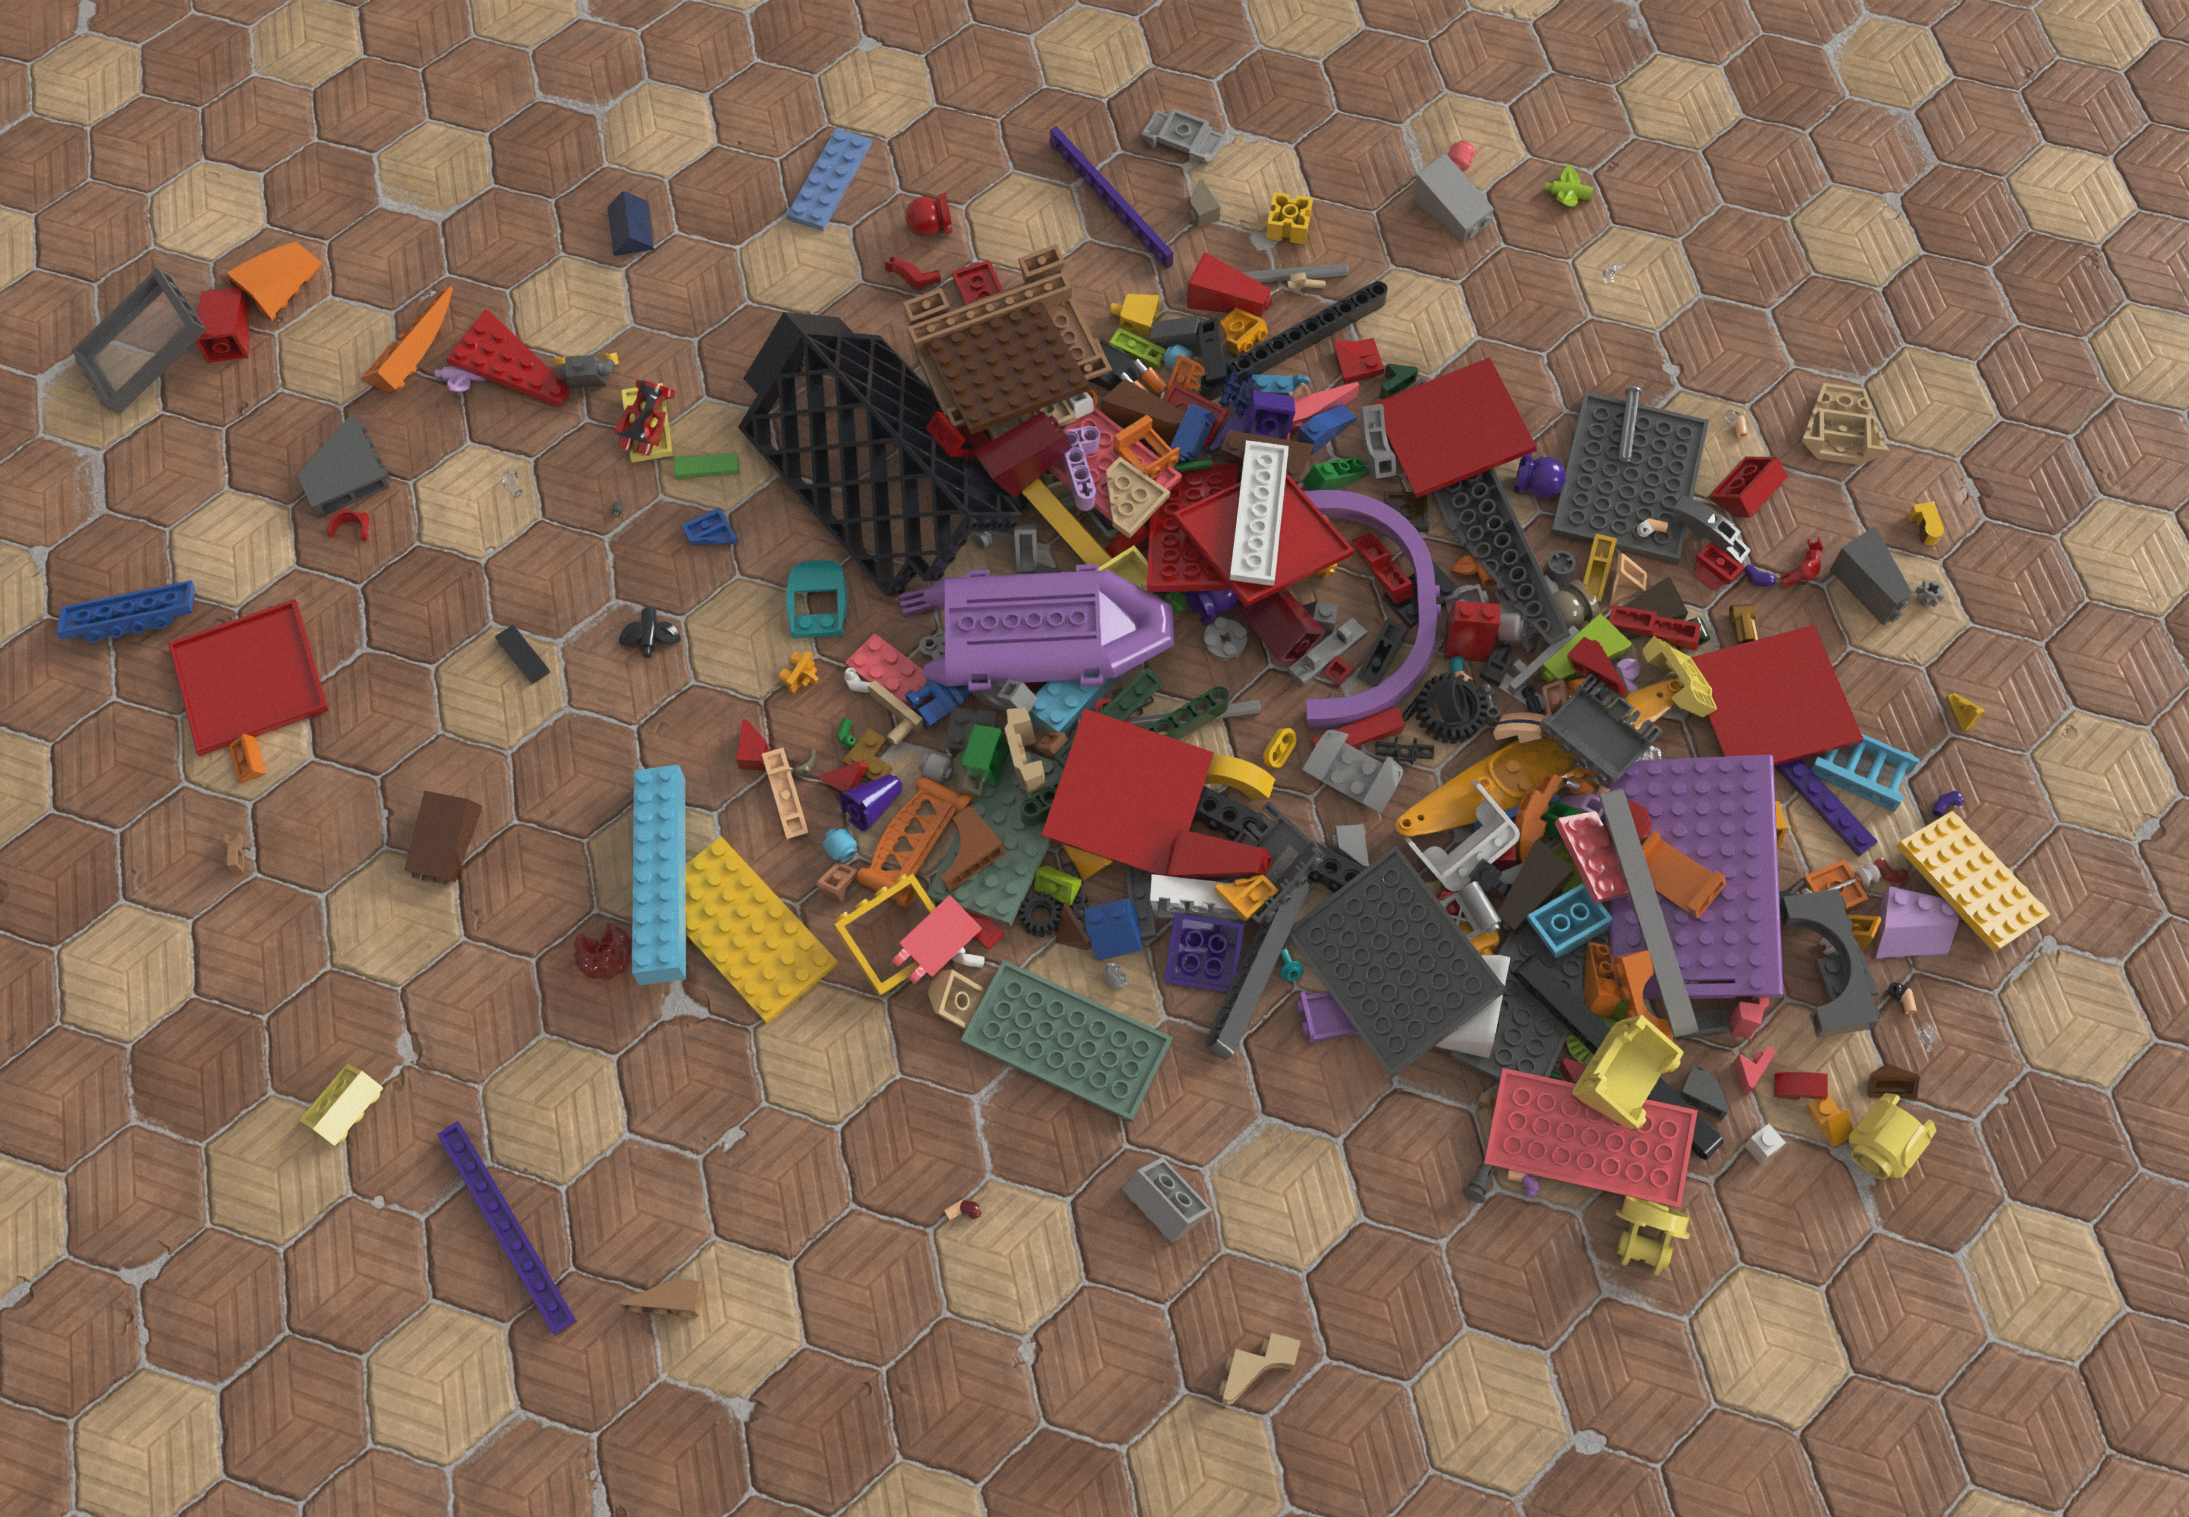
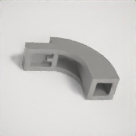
(1377, 451)

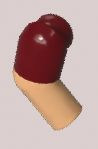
(965, 1207)

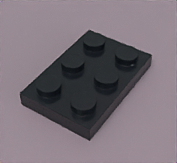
(1408, 609)

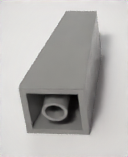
(1452, 199)

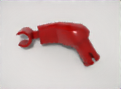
(911, 273)
(1809, 568)

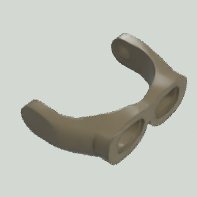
(805, 769)

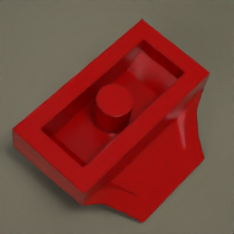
(1716, 567)

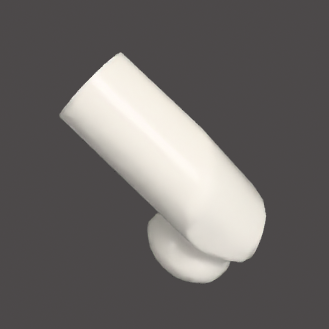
(854, 682)
(968, 959)

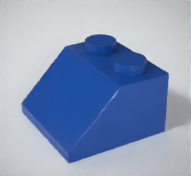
(1113, 929)

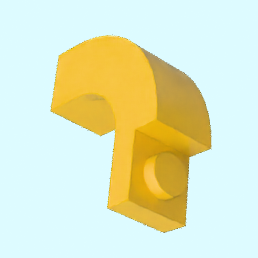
(1241, 775)

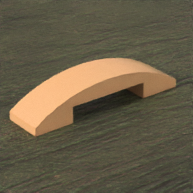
(785, 793)

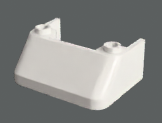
(1488, 843)

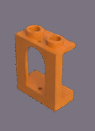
(1137, 431)

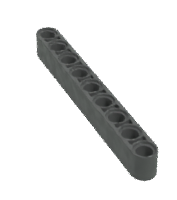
(1252, 977)

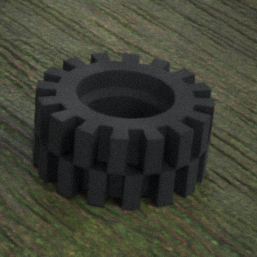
(1035, 902)

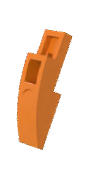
(1532, 807)

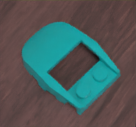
(817, 577)

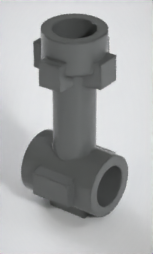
(1493, 712)

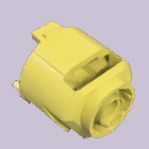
(1889, 1139)

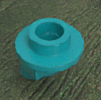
(1292, 969)

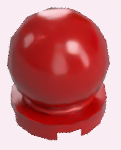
(927, 216)

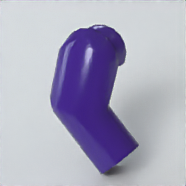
(1945, 800)

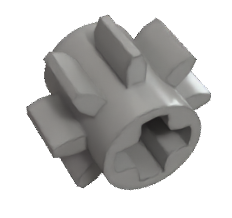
(1929, 593)

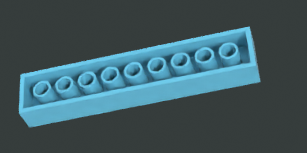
(659, 876)

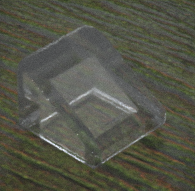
(1929, 1037)

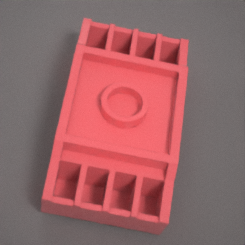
(1747, 1016)

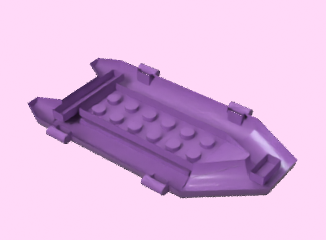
(1045, 627)

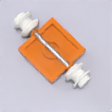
(1841, 877)

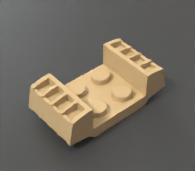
(1020, 734)

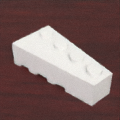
(1187, 896)

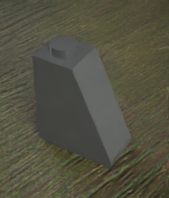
(1177, 331)

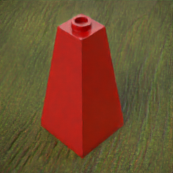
(1223, 288)
(1215, 858)

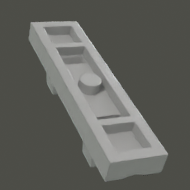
(1320, 656)
(1526, 673)

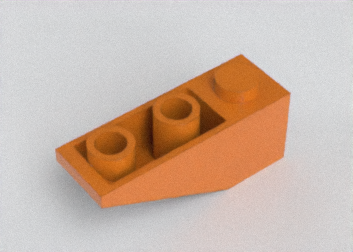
(1600, 982)

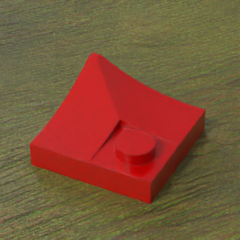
(1358, 359)

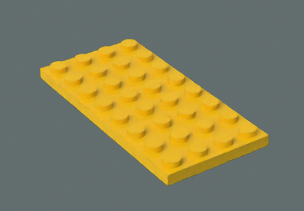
(750, 932)

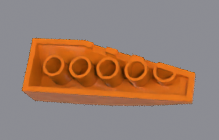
(403, 356)

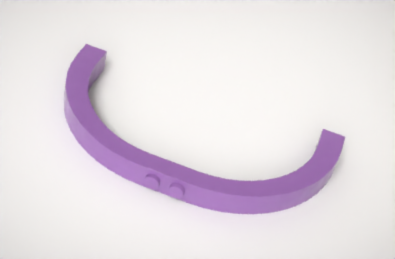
(1380, 516)

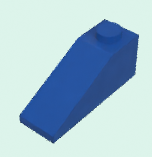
(1325, 427)

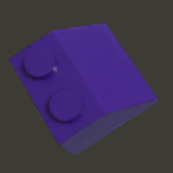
(1269, 414)

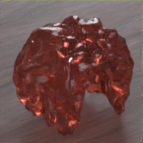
(606, 956)

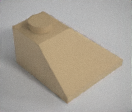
(955, 997)

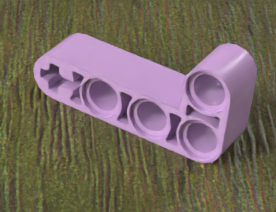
(1078, 470)

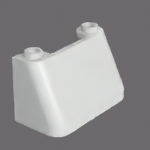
(1478, 1033)

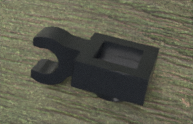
(1488, 876)

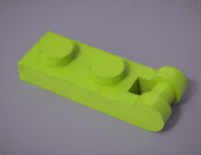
(1139, 348)

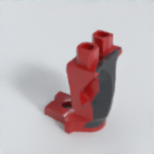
(641, 429)

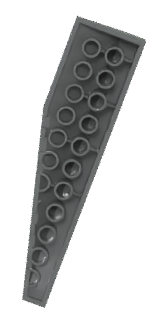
(1491, 531)

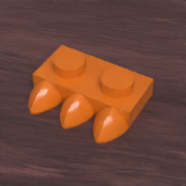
(1185, 372)

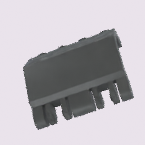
(1599, 734)
(1275, 840)

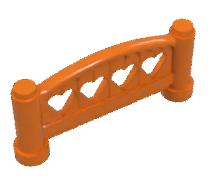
(946, 804)

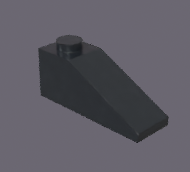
(1383, 651)

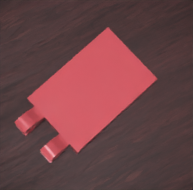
(937, 938)

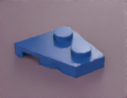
(710, 529)

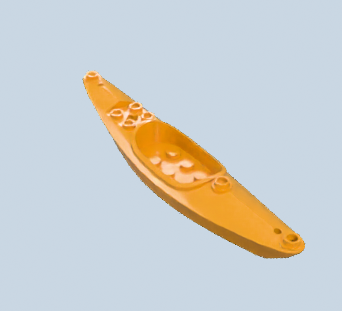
(1515, 769)

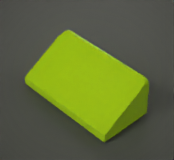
(1057, 883)

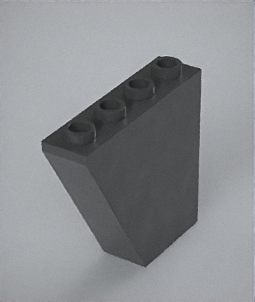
(343, 470)

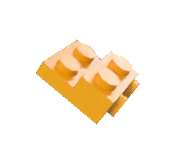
(1243, 331)

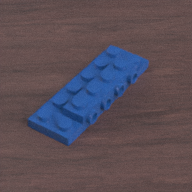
(126, 612)

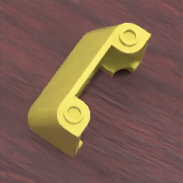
(1627, 1070)

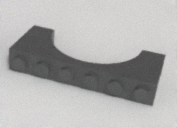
(1826, 915)

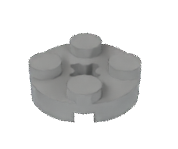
(1227, 650)

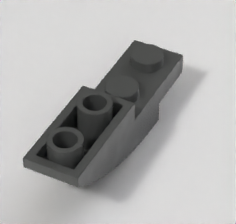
(1710, 524)

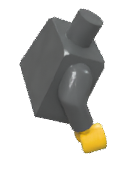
(585, 370)

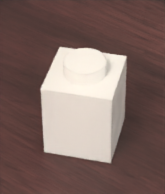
(1764, 1144)

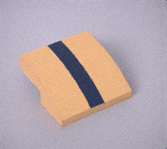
(1522, 724)

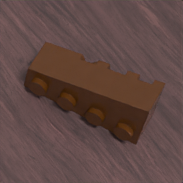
(1234, 448)

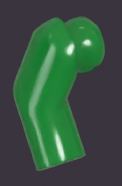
(843, 734)

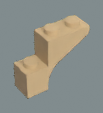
(1247, 1367)

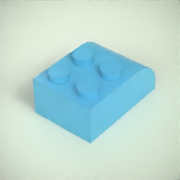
(1569, 921)

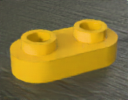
(1278, 750)

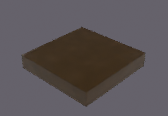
(1410, 507)

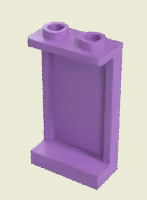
(1323, 1017)

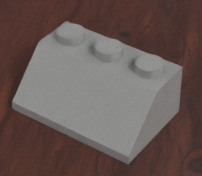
(1166, 1199)

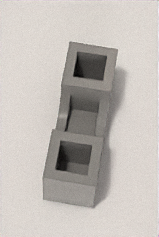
(1007, 696)

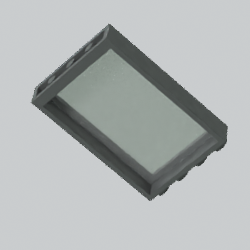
(138, 340)

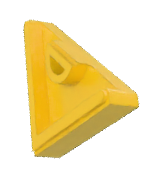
(1965, 711)

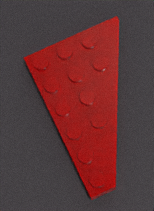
(501, 357)

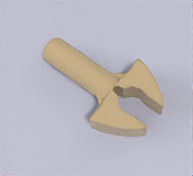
(1299, 281)

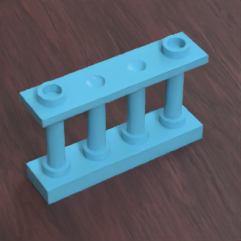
(1867, 787)

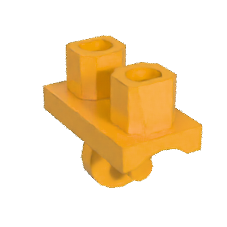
(802, 674)

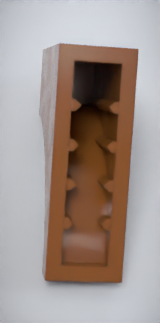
(976, 851)

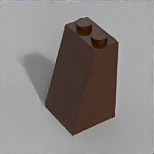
(1131, 403)
(441, 836)

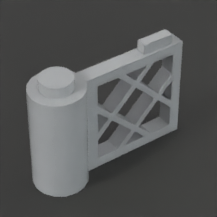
(1476, 909)

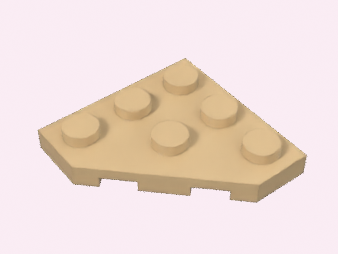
(1132, 496)

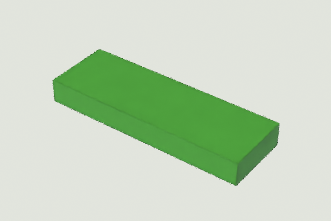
(706, 465)

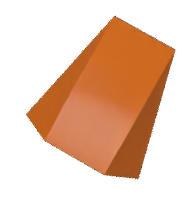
(274, 276)

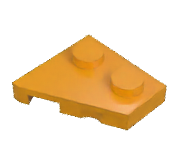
(1247, 895)

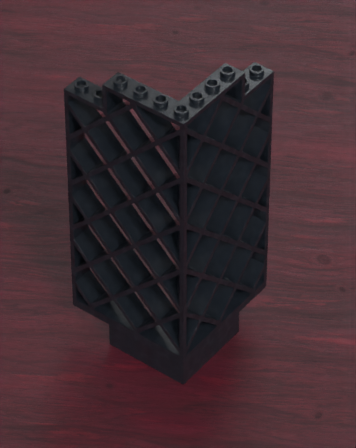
(897, 412)

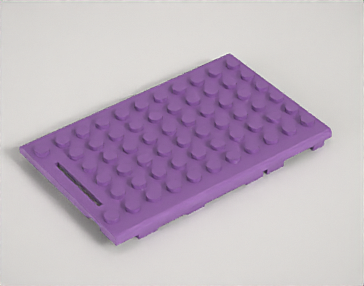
(1726, 822)

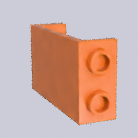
(1680, 877)

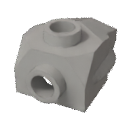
(1468, 594)

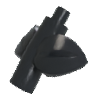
(648, 633)

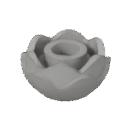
(1114, 976)

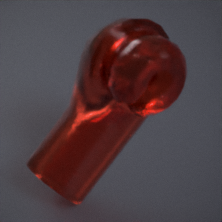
(1888, 874)

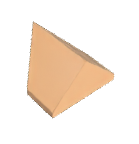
(1627, 580)

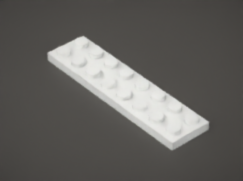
(1259, 513)

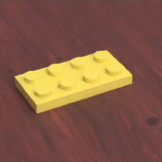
(665, 446)

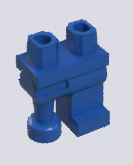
(944, 699)

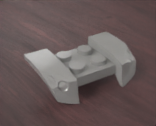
(1184, 134)
(1353, 771)

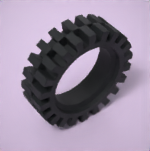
(1443, 730)

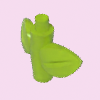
(1568, 188)

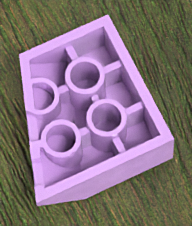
(1914, 925)

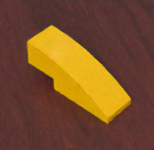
(1599, 565)

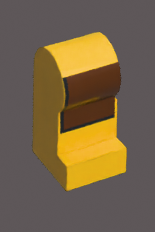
(1927, 522)

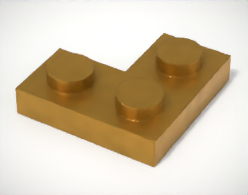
(867, 750)

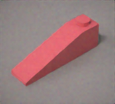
(1317, 403)

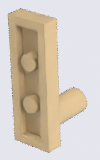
(908, 717)

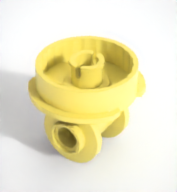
(1639, 1247)

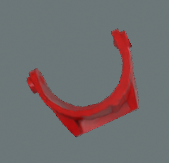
(345, 516)

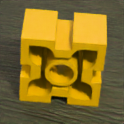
(1289, 218)

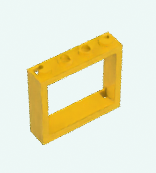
(865, 906)

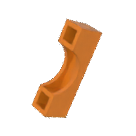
(1633, 972)

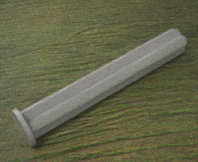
(1633, 394)

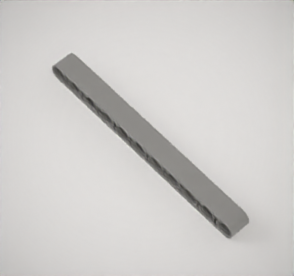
(1648, 913)

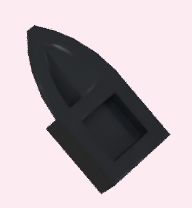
(1497, 665)

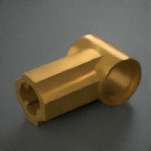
(1743, 618)

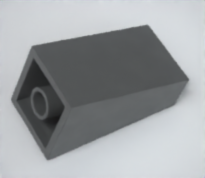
(1873, 576)

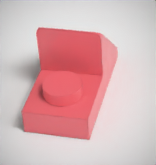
(1751, 1071)

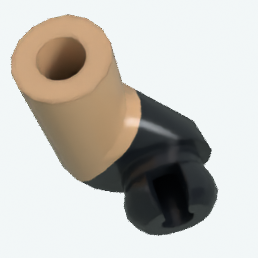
(1904, 995)

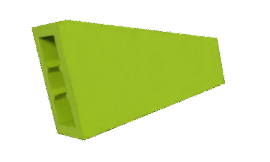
(1598, 629)

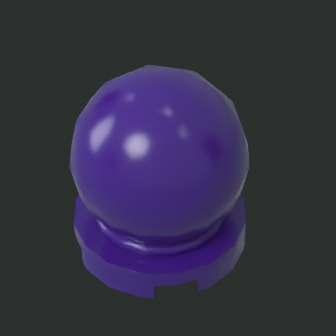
(1541, 476)
(1211, 602)

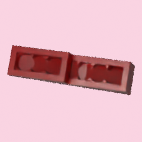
(1384, 569)
(1649, 624)
(1372, 728)

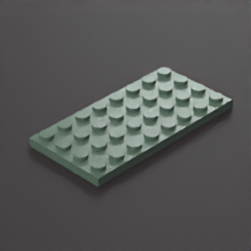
(1003, 884)
(1067, 1040)

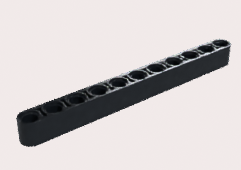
(1305, 335)
(1592, 1031)

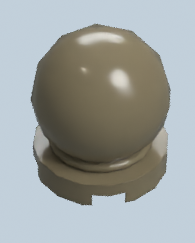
(1576, 604)

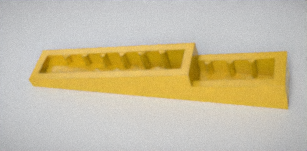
(1066, 524)

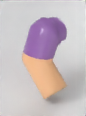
(1530, 1183)

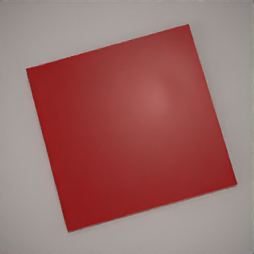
(1455, 427)
(1305, 539)
(247, 677)
(1778, 698)
(1126, 793)

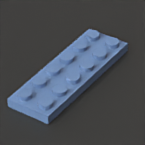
(829, 179)

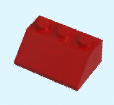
(1749, 485)

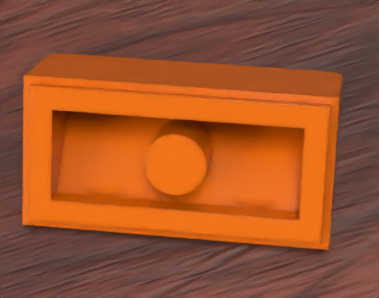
(246, 758)

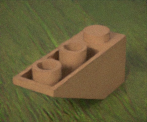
(672, 1297)

